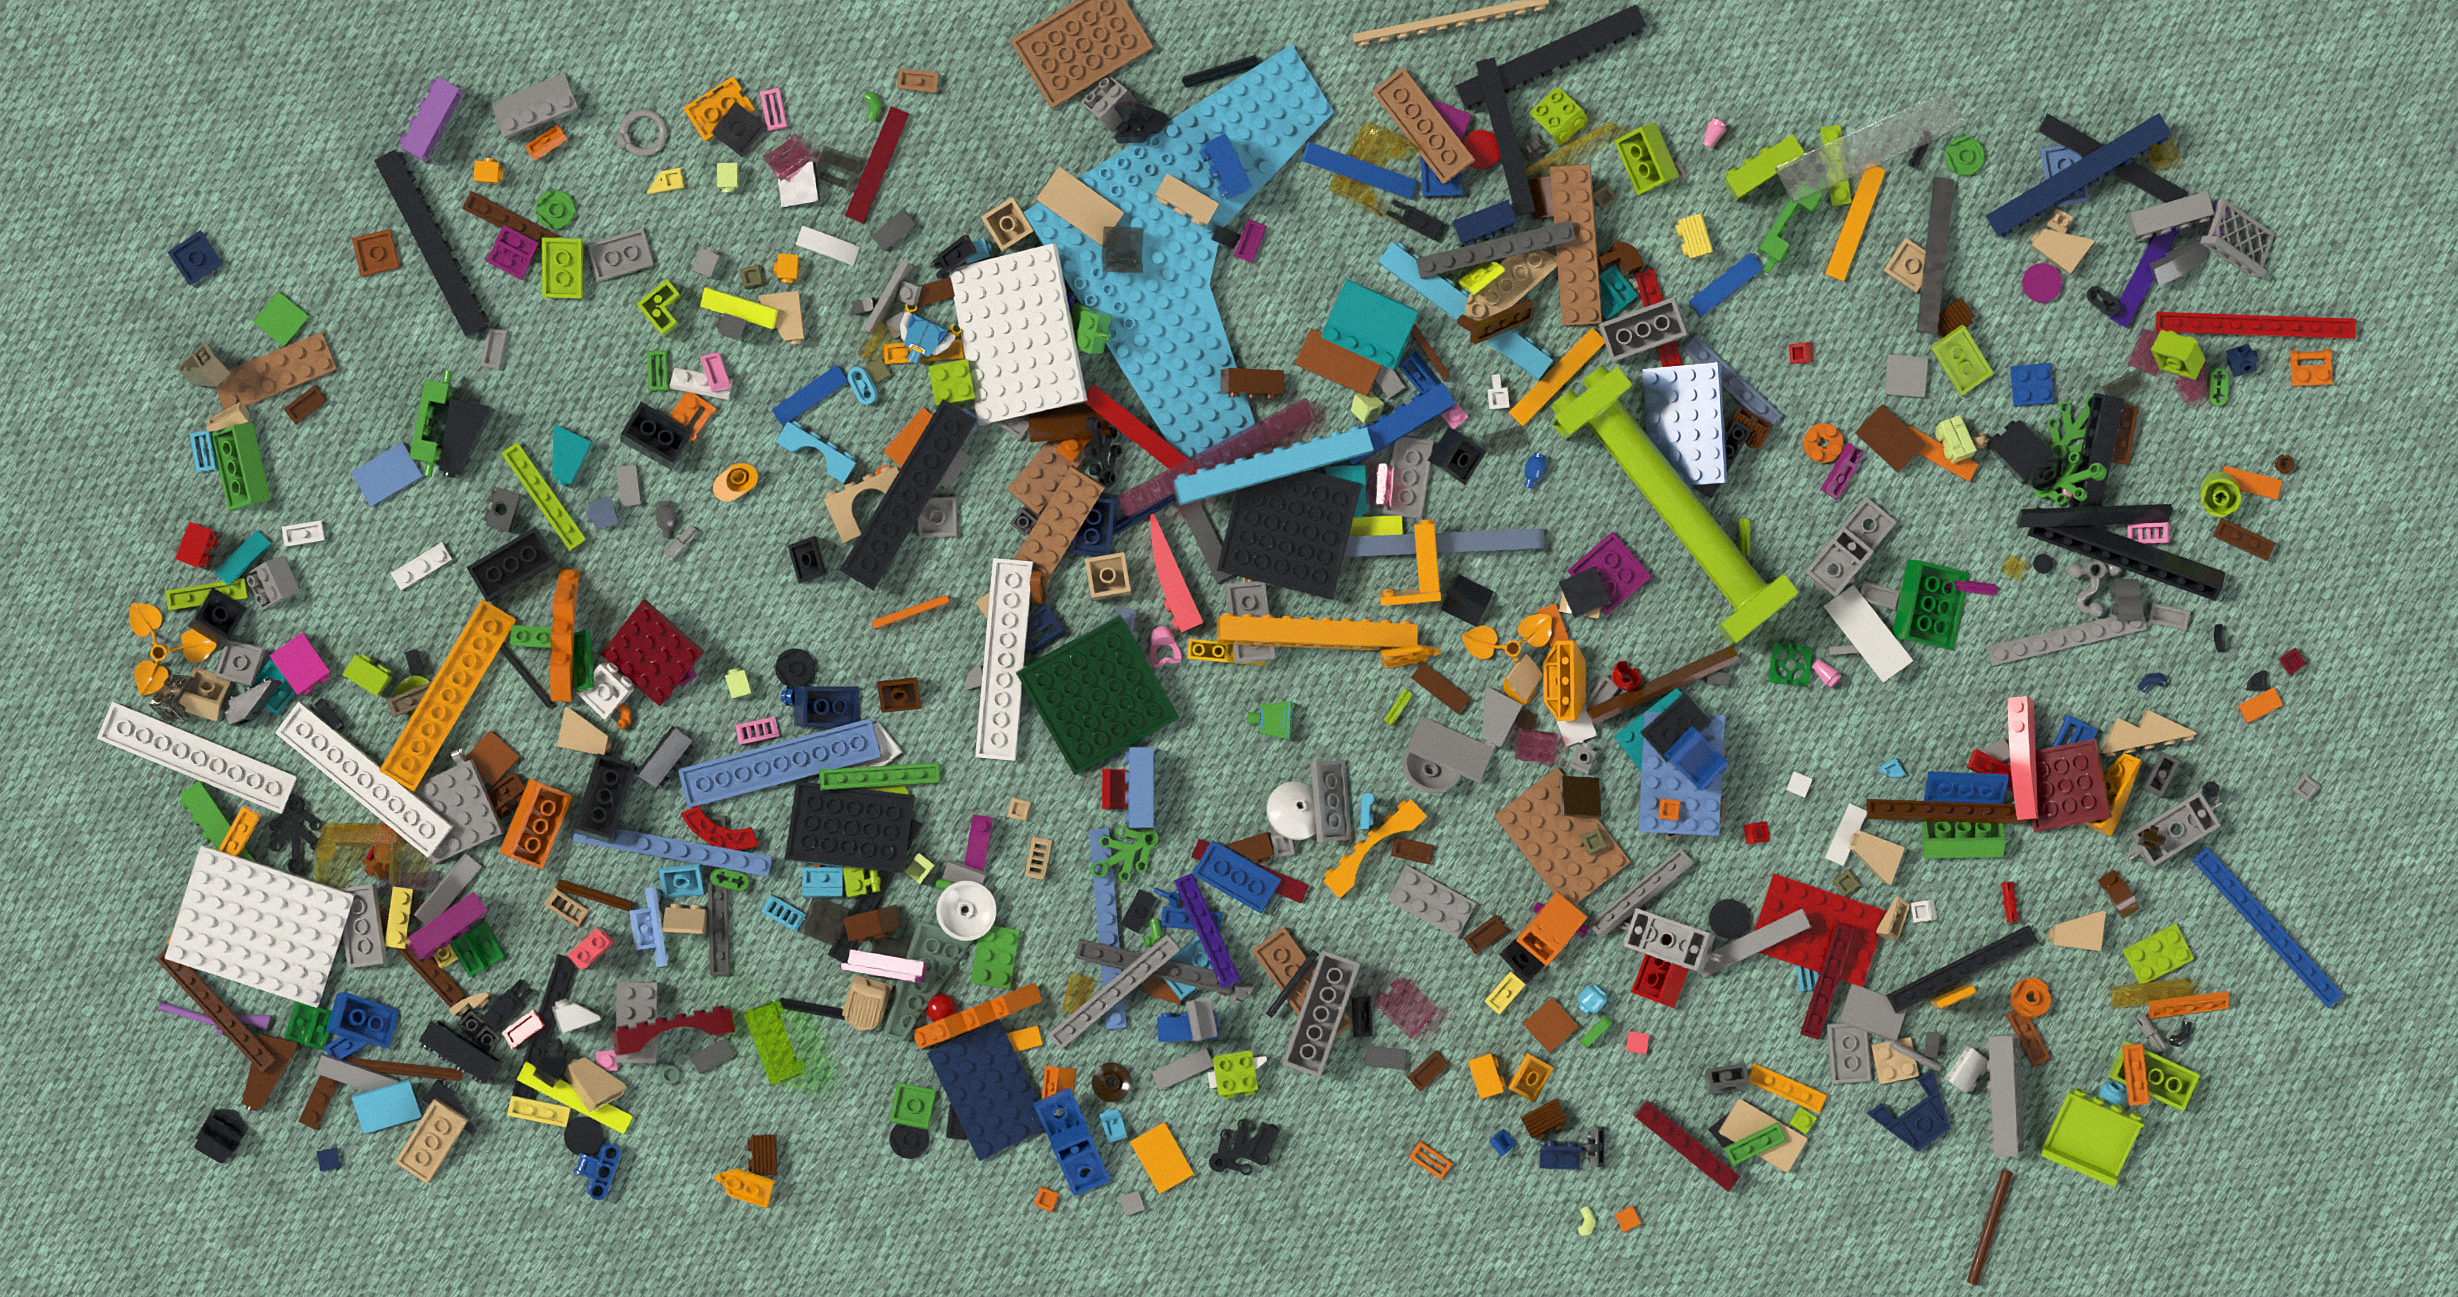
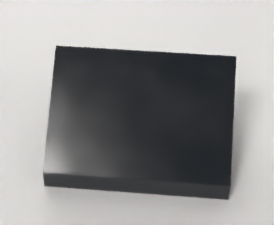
(807, 559)
(1467, 600)
(1521, 961)

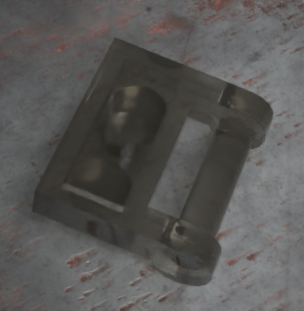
(839, 162)

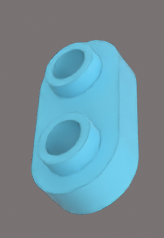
(861, 386)

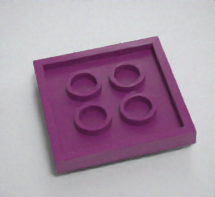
(1617, 569)

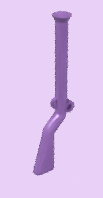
(259, 1021)

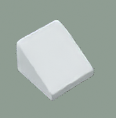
(1923, 911)

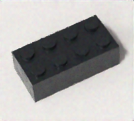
(512, 564)
(605, 798)
(460, 1051)

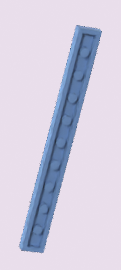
(685, 851)
(1107, 920)

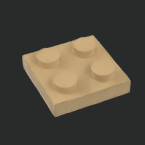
(1907, 265)
(1891, 1064)

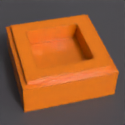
(1669, 809)
(1046, 1199)
(1627, 1218)

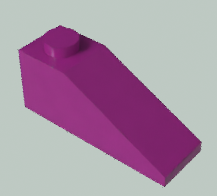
(978, 841)

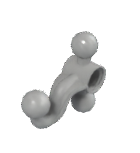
(2076, 570)

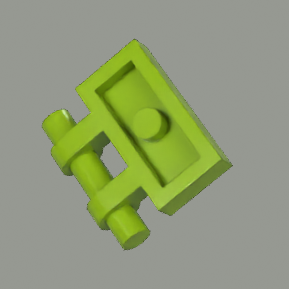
(857, 884)

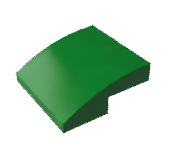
(478, 949)
(308, 1025)

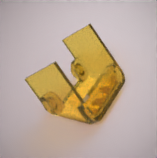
(1375, 147)
(380, 836)

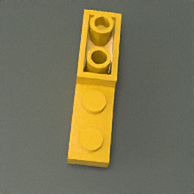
(1211, 651)

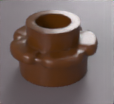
(2289, 464)

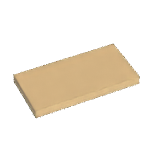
(1079, 205)
(1746, 1120)
(431, 1140)

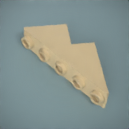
(2151, 730)

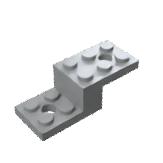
(1850, 547)

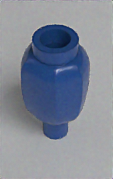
(1534, 469)

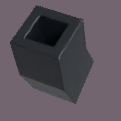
(414, 662)

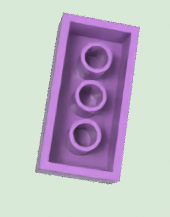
(431, 119)

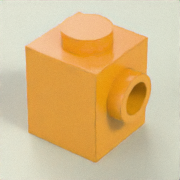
(488, 171)
(787, 268)

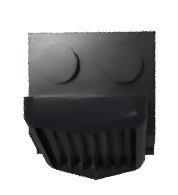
(1139, 122)
(220, 1134)

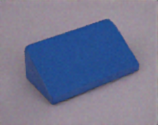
(1418, 372)

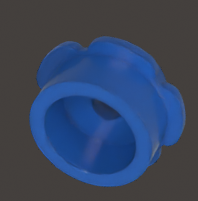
(787, 696)

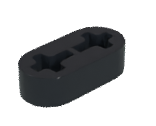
(2100, 304)
(330, 716)

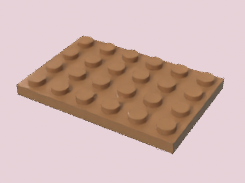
(1080, 46)
(1554, 841)

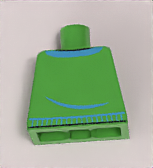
(1273, 719)

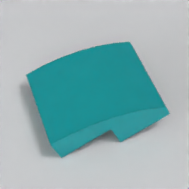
(1614, 292)
(284, 692)

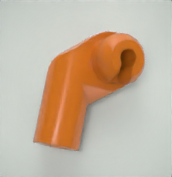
(625, 716)

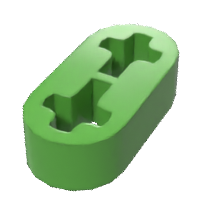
(2213, 387)
(729, 875)
(1596, 1031)

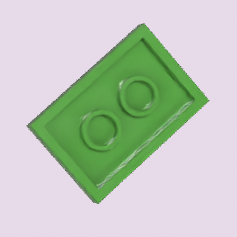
(995, 957)

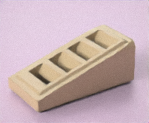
(232, 416)
(1028, 873)
(548, 903)
(1894, 919)

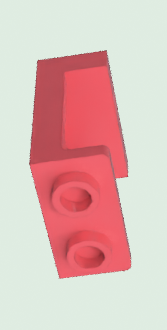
(591, 948)

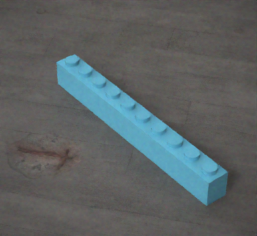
(1453, 303)
(1272, 466)

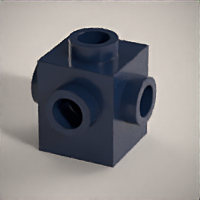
(2242, 360)

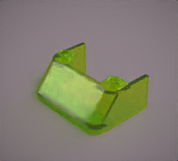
(773, 1042)

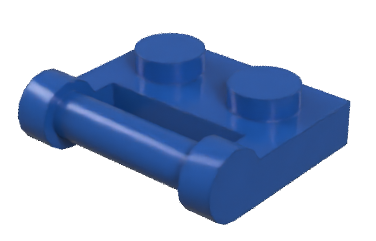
(2082, 732)

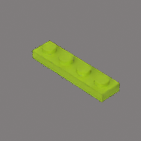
(1840, 192)
(194, 595)

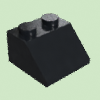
(1456, 455)
(217, 617)

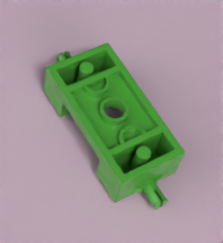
(1773, 246)
(1090, 328)
(432, 394)

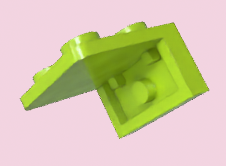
(1559, 116)
(1235, 1074)

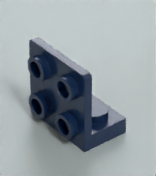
(1560, 1156)

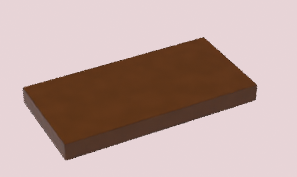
(1063, 423)

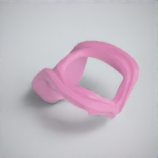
(1163, 636)

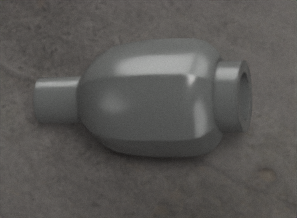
(665, 517)

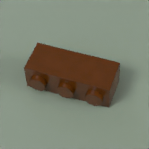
(1252, 383)

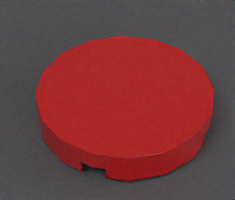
(1483, 148)

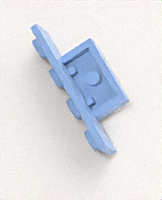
(648, 928)

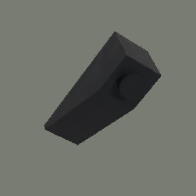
(445, 1093)

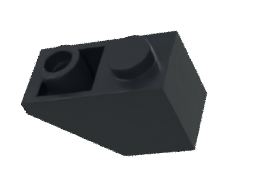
(552, 1065)

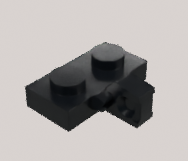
(1596, 1146)

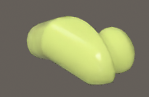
(1589, 1221)

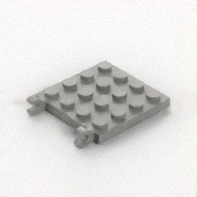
(464, 803)

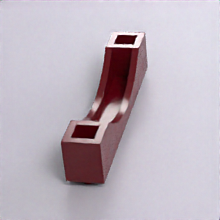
(633, 1039)
(1686, 1146)

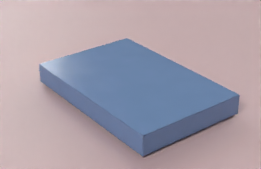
(2057, 159)
(386, 474)

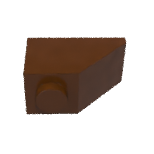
(1254, 847)

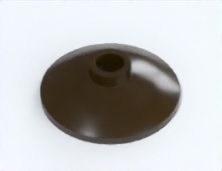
(1103, 1089)

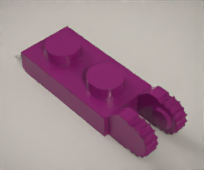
(1842, 471)

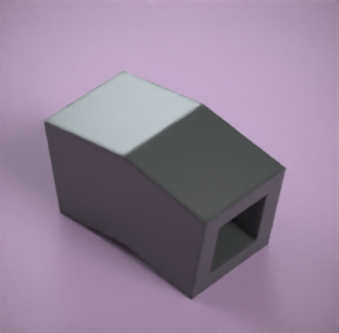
(864, 305)
(1718, 678)
(1931, 1044)

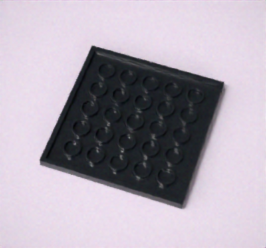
(1291, 531)

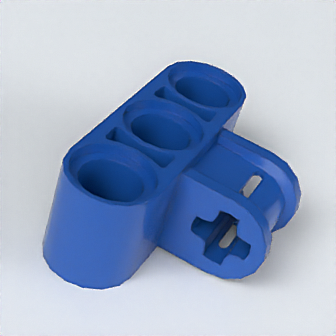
(590, 1166)

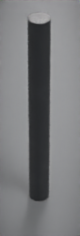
(525, 675)
(1292, 983)

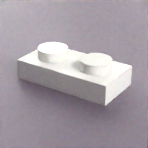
(303, 533)

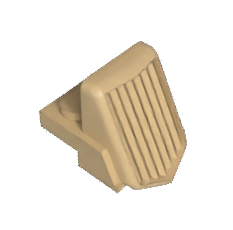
(866, 1003)

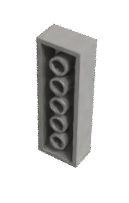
(1321, 1013)
(2006, 1095)

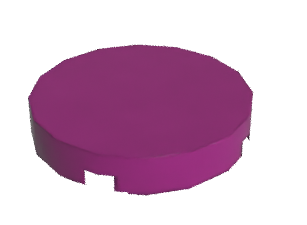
(2041, 282)

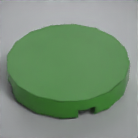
(1959, 160)
(555, 209)

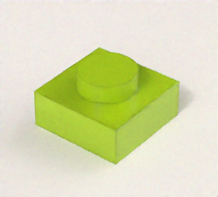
(1802, 1120)

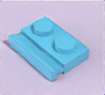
(822, 882)

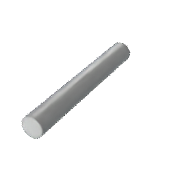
(1915, 1056)

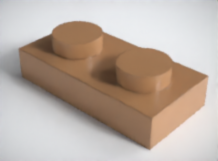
(917, 80)

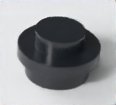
(2042, 563)

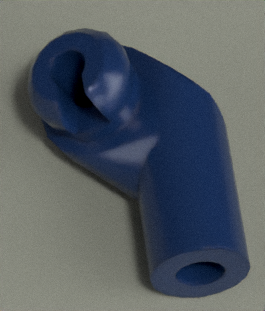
(2152, 679)

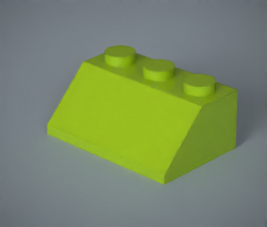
(1646, 158)

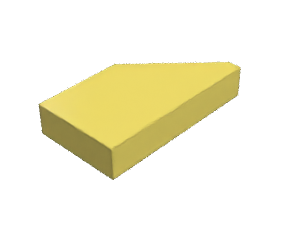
(667, 181)

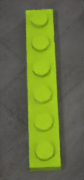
(543, 496)

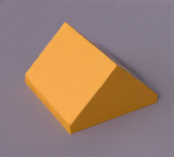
(1530, 1077)

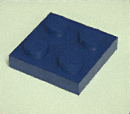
(195, 258)

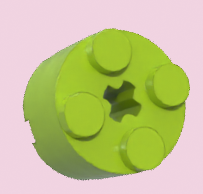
(2225, 503)

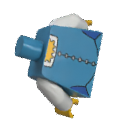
(924, 335)

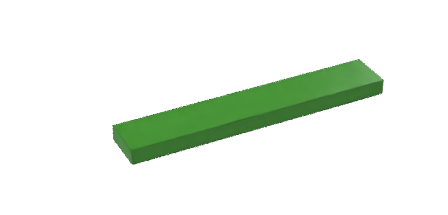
(879, 776)

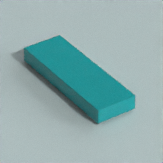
(242, 558)

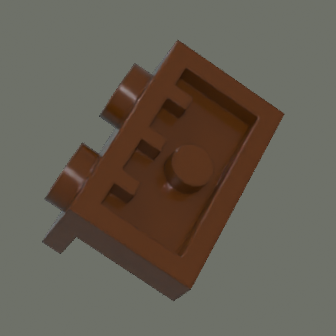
(506, 795)

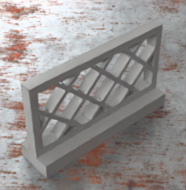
(2233, 253)

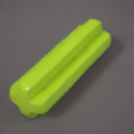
(1744, 536)
(1398, 707)

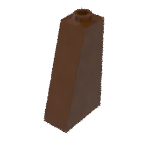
(261, 1085)

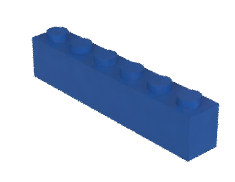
(1407, 419)

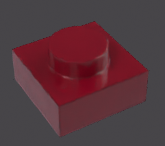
(2291, 661)

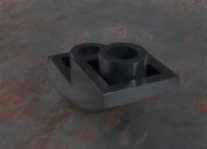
(478, 1030)

